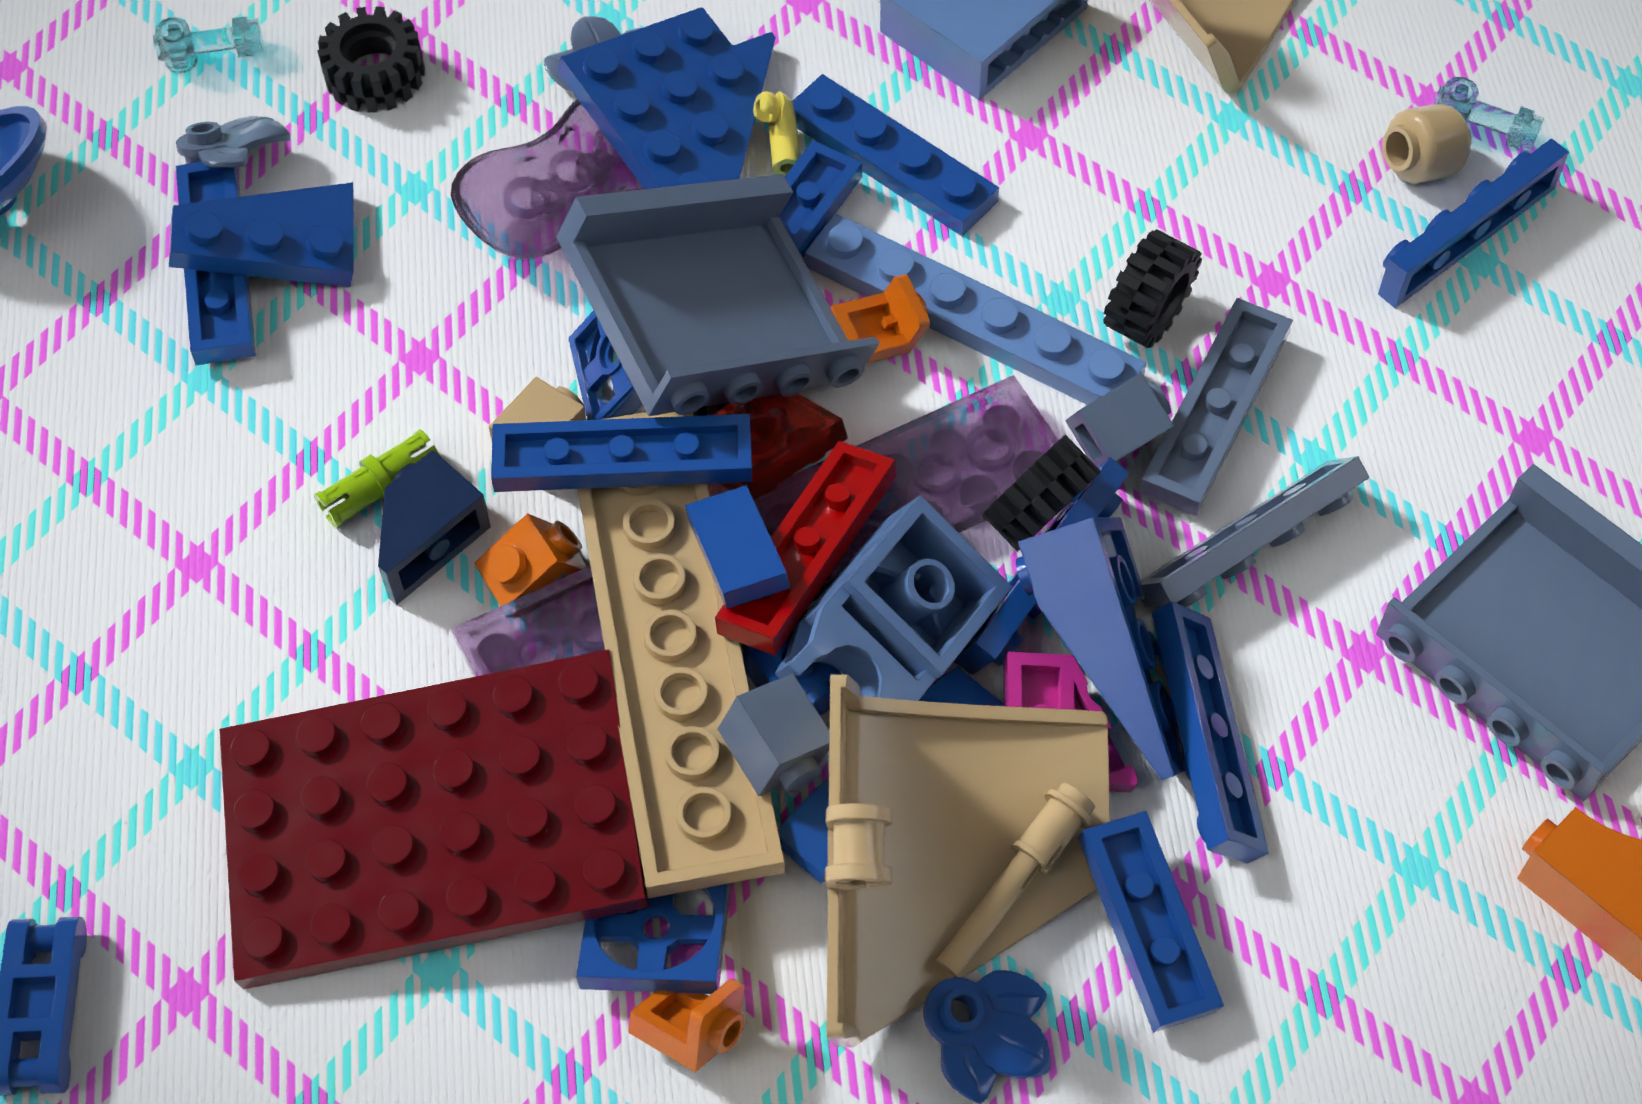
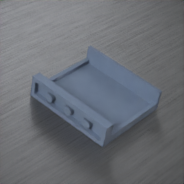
(707, 294)
(1537, 631)

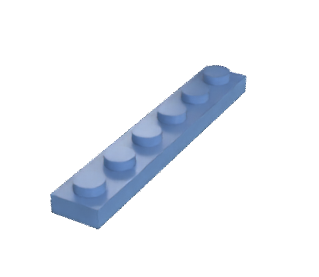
(974, 312)

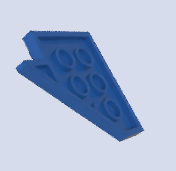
(673, 97)

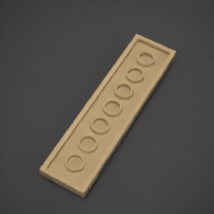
(673, 687)

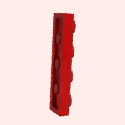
(812, 543)

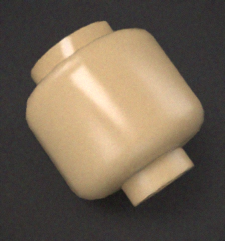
(1427, 143)

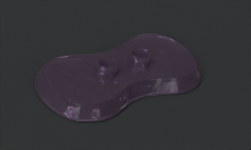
(524, 191)

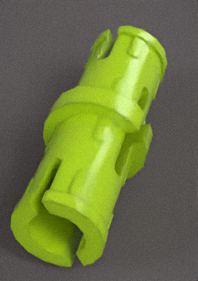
(370, 480)

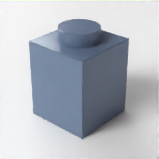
(1121, 420)
(776, 736)

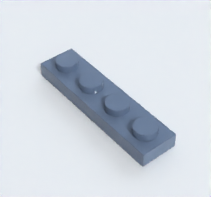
(1215, 407)
(1270, 523)

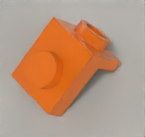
(893, 317)
(529, 558)
(690, 1025)

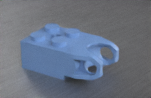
(899, 607)

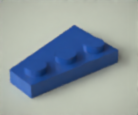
(269, 235)

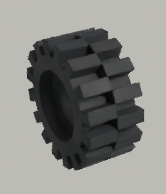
(367, 36)
(1152, 288)
(1041, 492)

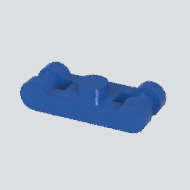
(39, 1002)

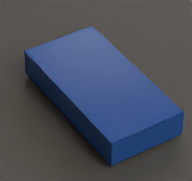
(737, 547)

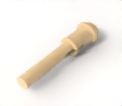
(1035, 851)

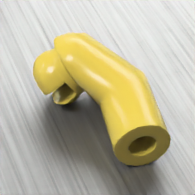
(783, 133)

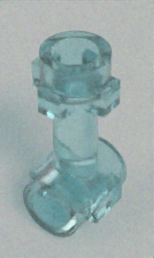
(180, 47)
(1520, 127)

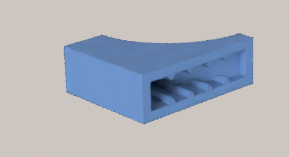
(975, 39)

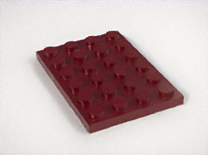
(427, 820)

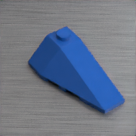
(1088, 594)

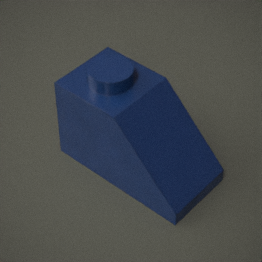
(426, 523)

